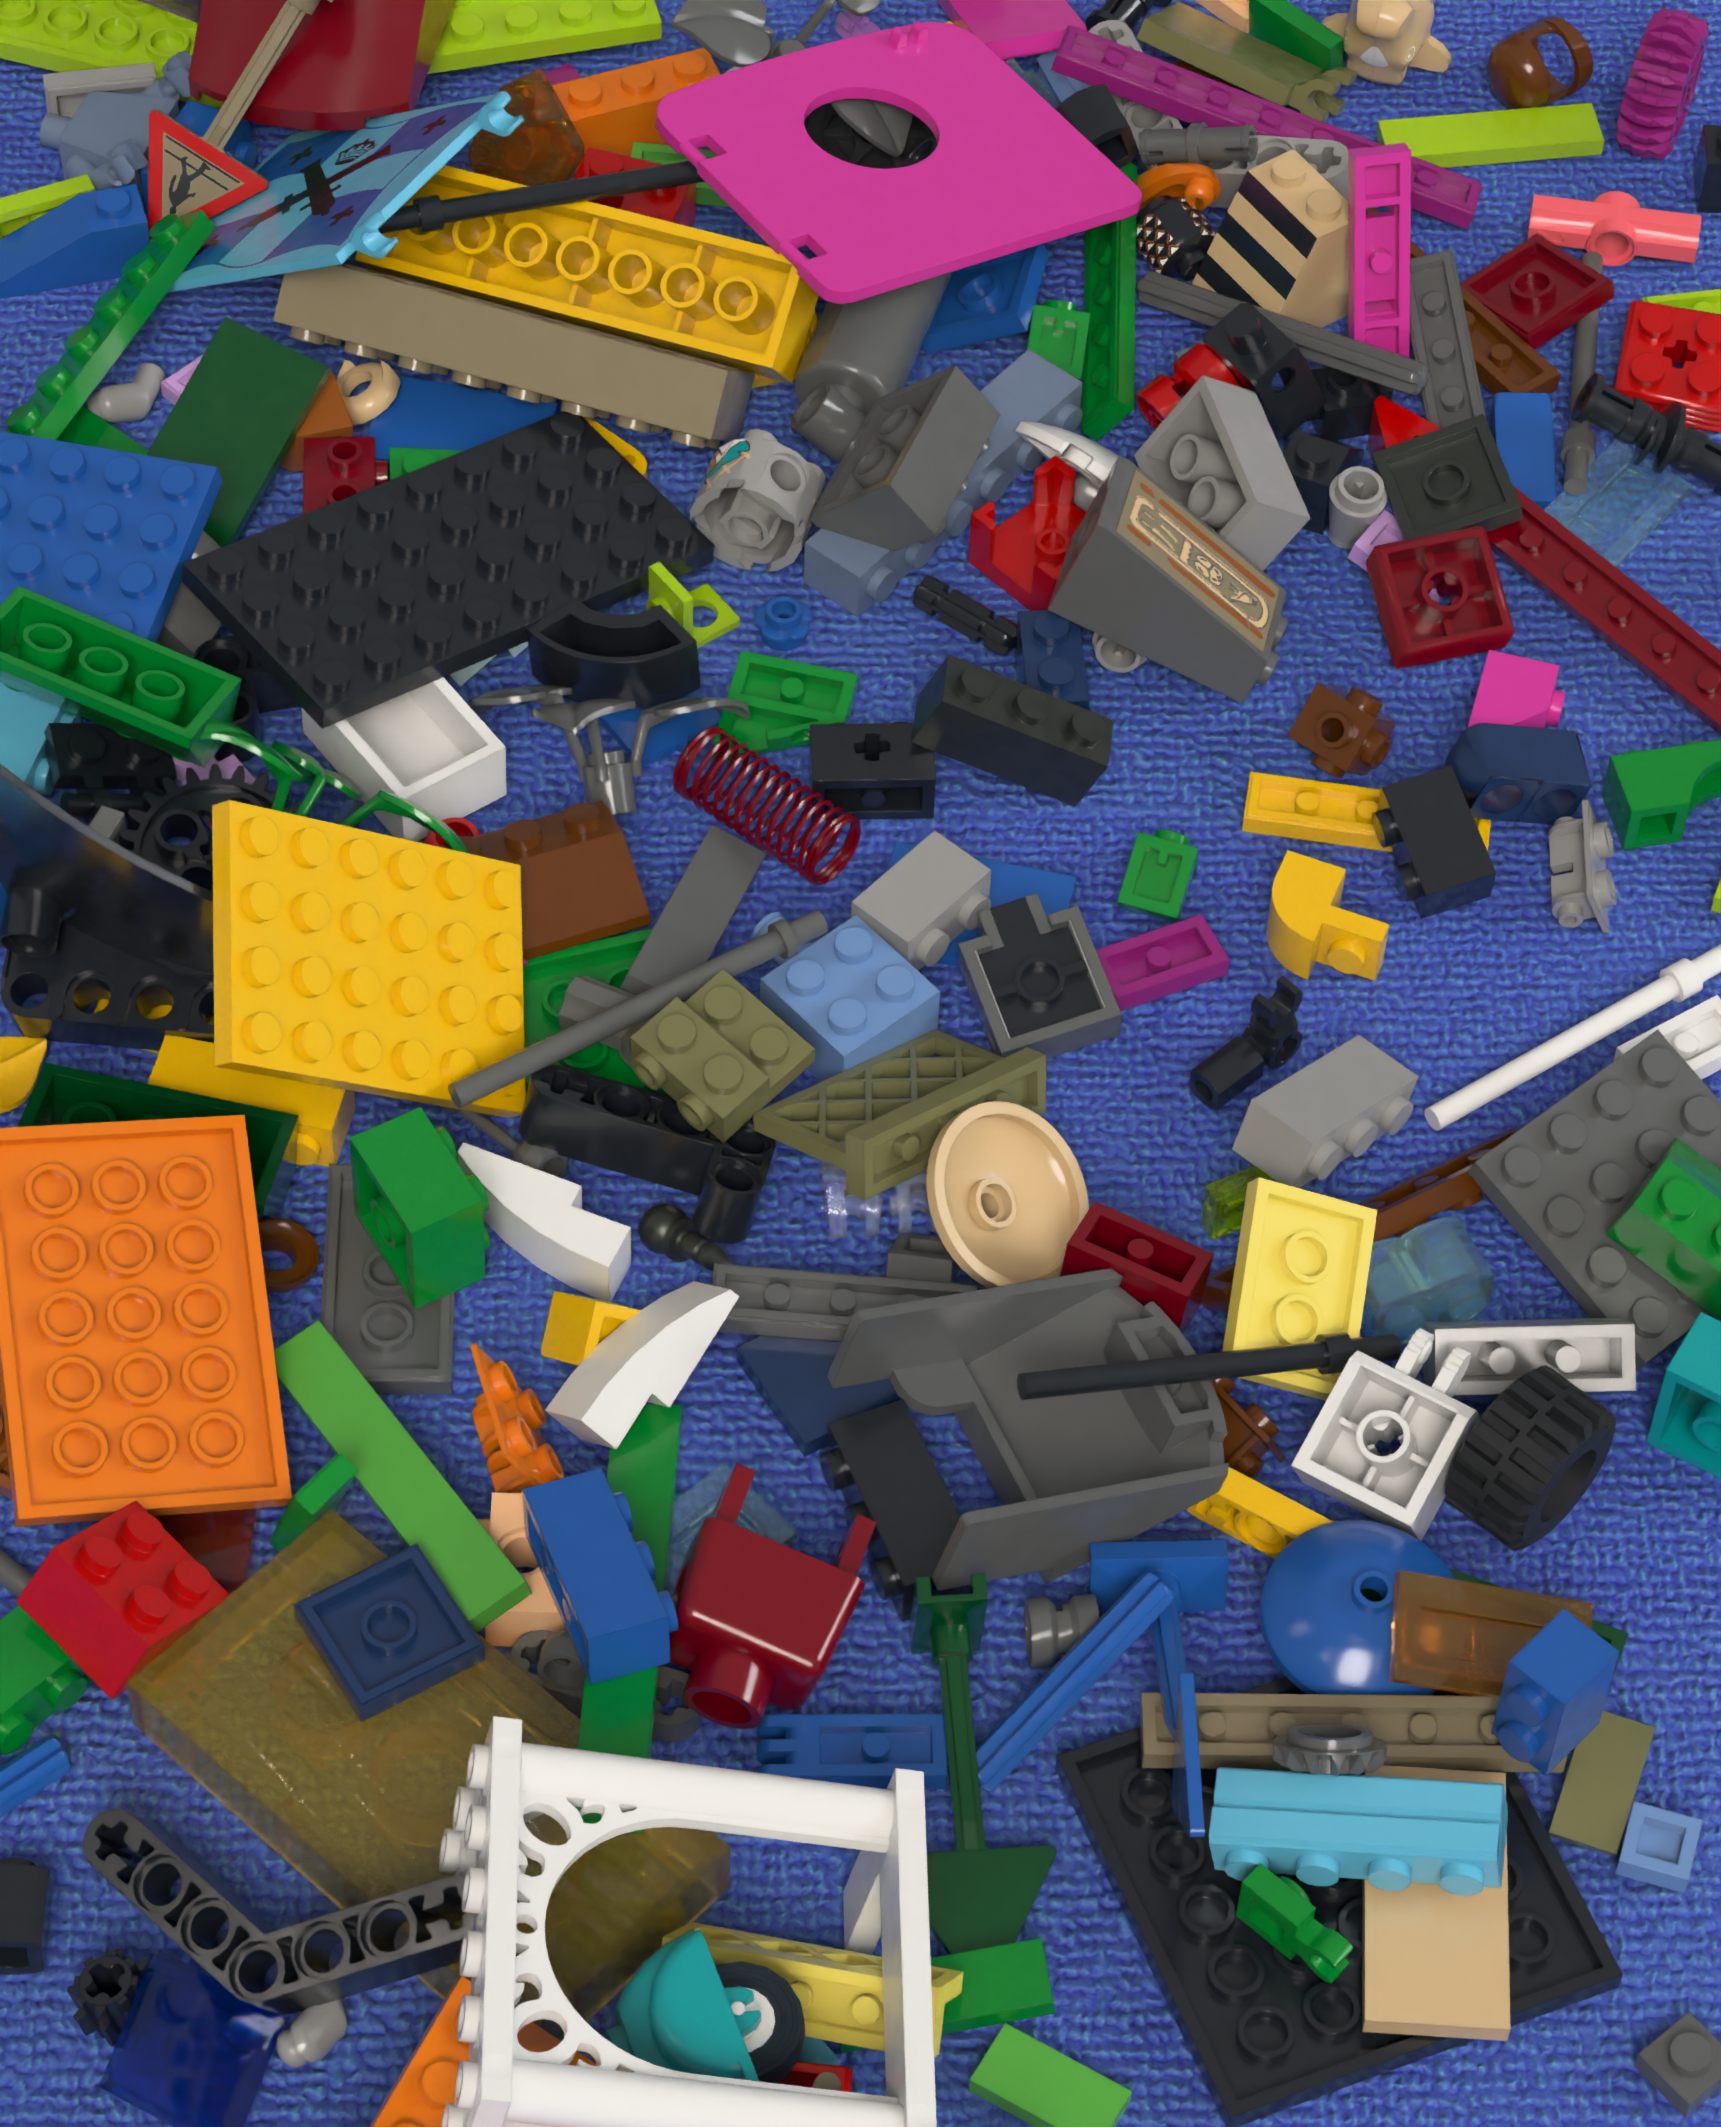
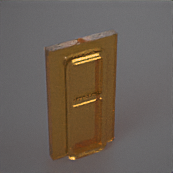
(1465, 1632)

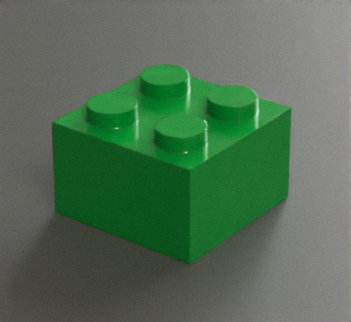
(419, 1206)

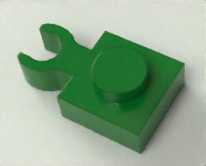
(1285, 1919)

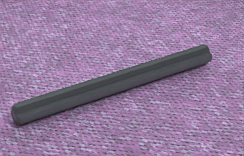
(1313, 342)

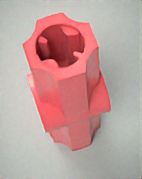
(1615, 228)

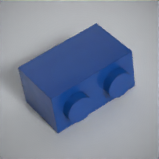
(1554, 1692)

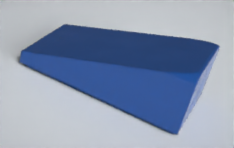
(1526, 442)

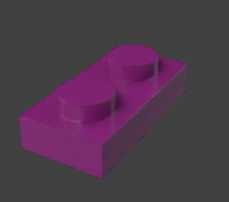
(1163, 962)

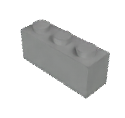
(1326, 1113)
(1585, 1351)

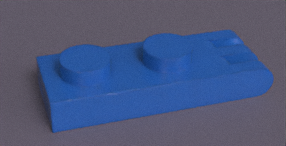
(853, 1747)

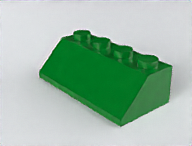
(112, 676)
(1677, 1224)

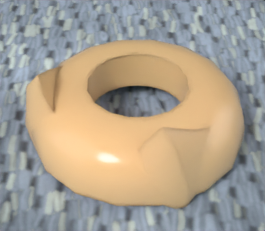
(376, 397)

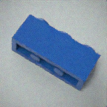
(599, 1575)

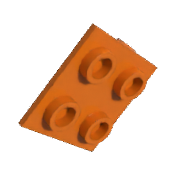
(510, 1429)

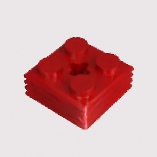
(1667, 336)

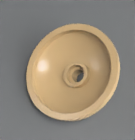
(1004, 1194)

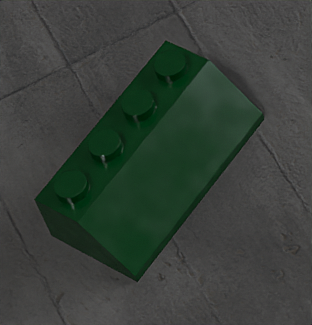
(81, 1096)

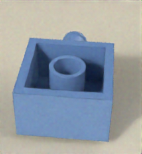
(848, 996)

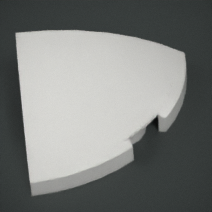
(1075, 450)

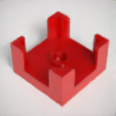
(1031, 545)

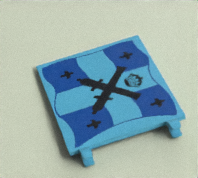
(337, 191)

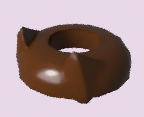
(297, 1244)

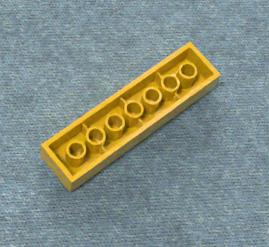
(615, 276)

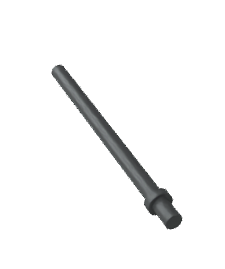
(781, 940)

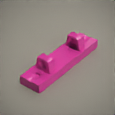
(1379, 247)

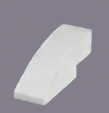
(547, 1225)
(641, 1363)

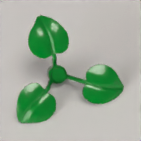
(306, 769)

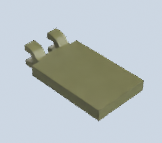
(1246, 61)

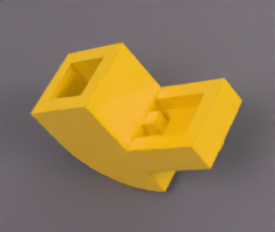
(1311, 927)

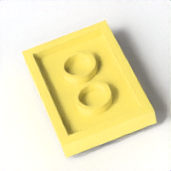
(1298, 1276)

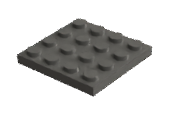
(1581, 1165)

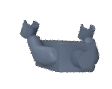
(112, 129)

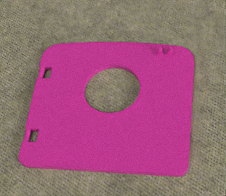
(995, 185)

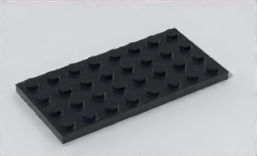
(443, 565)

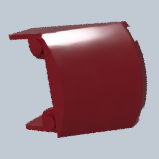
(335, 70)

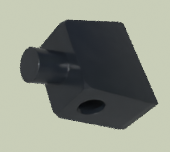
(1254, 354)

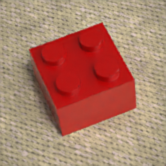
(119, 1596)

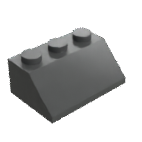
(908, 462)

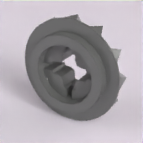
(1329, 1749)

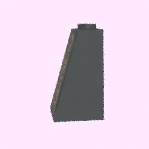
(1169, 587)

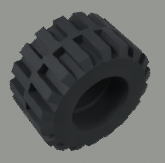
(1530, 1458)

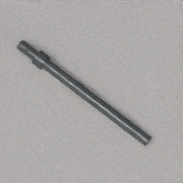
(1579, 442)

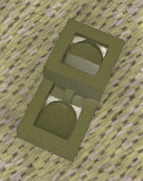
(1602, 1784)

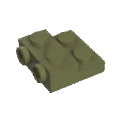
(719, 1055)

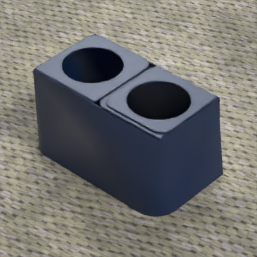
(1520, 772)

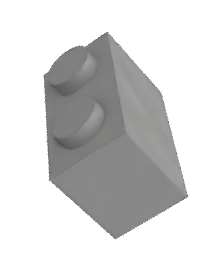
(926, 900)

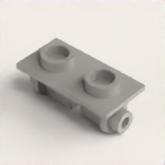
(1590, 888)

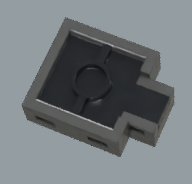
(1037, 980)

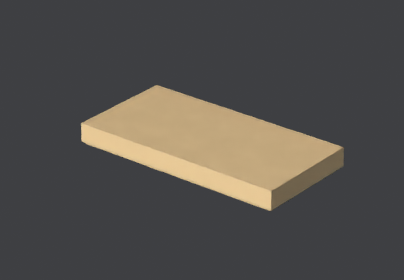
(1436, 1956)

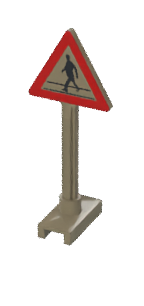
(194, 170)

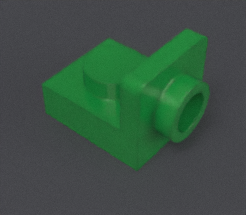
(1059, 335)
(1159, 875)

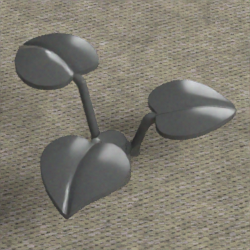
(738, 36)
(603, 772)

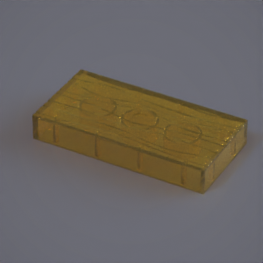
(369, 1800)

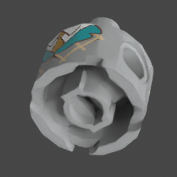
(757, 502)

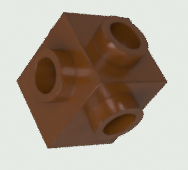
(1344, 730)

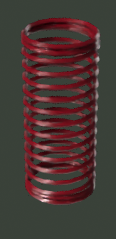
(813, 853)

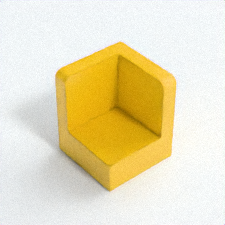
(579, 1325)

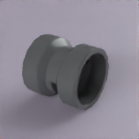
(1056, 1630)

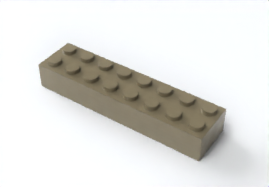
(509, 346)

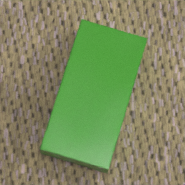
(1046, 2085)

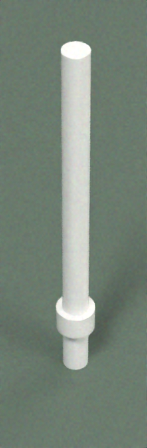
(1675, 983)

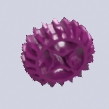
(1662, 83)

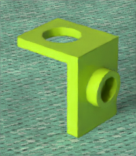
(679, 603)

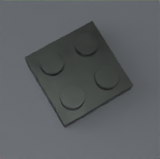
(1448, 481)

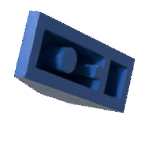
(74, 243)

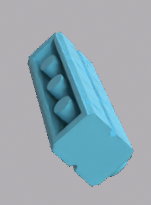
(1359, 1829)

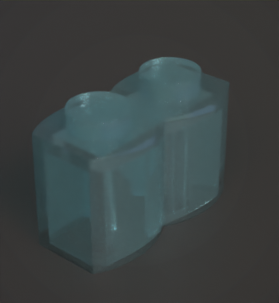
(1425, 1278)

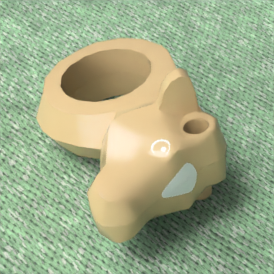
(1389, 38)

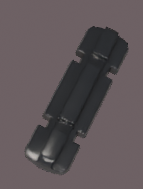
(965, 615)

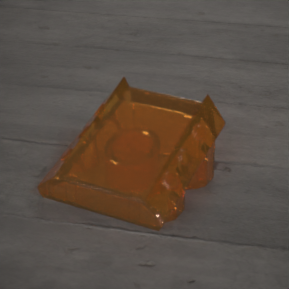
(541, 148)

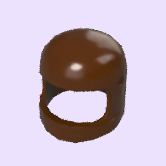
(1520, 74)

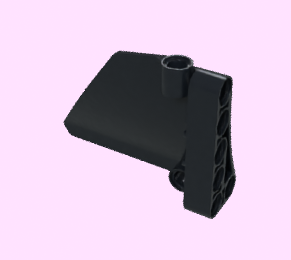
(96, 926)

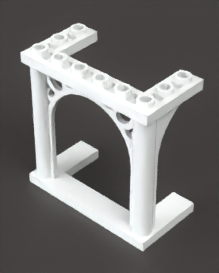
(489, 1847)

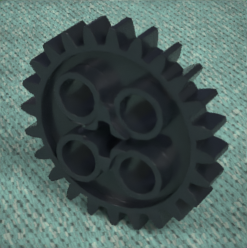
(179, 815)

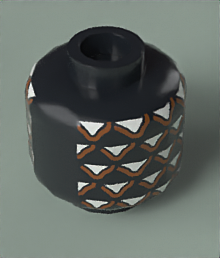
(1173, 237)

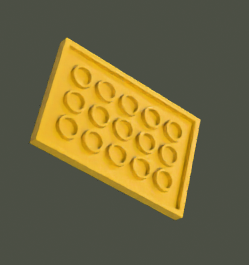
(363, 959)

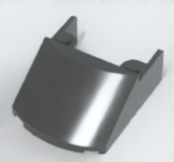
(1060, 1464)

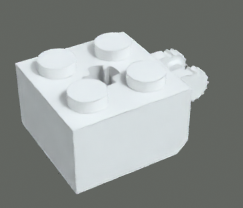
(1376, 1404)

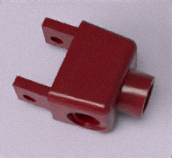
(758, 1613)

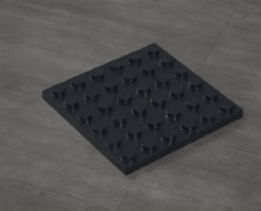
(1265, 2023)

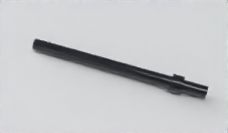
(431, 213)
(1326, 1354)

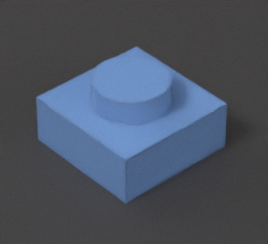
(1659, 1847)

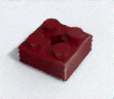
(1458, 567)

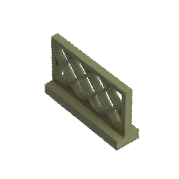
(890, 1136)

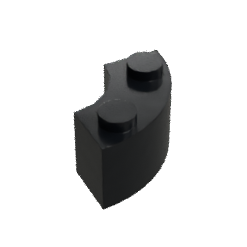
(614, 656)

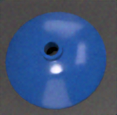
(1319, 1620)

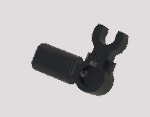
(1267, 1040)

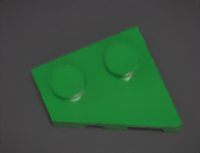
(784, 702)

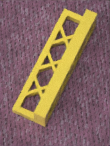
(835, 1986)

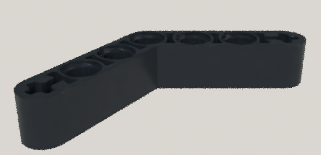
(254, 1943)

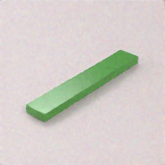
(398, 1475)

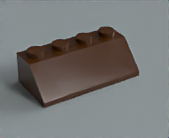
(573, 877)

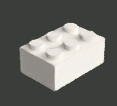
(418, 748)

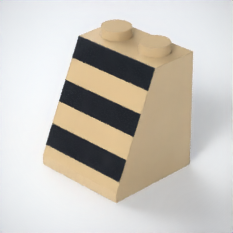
(1283, 244)

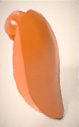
(1189, 180)

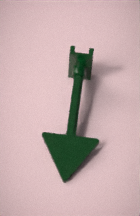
(974, 1892)

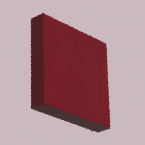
(1539, 290)

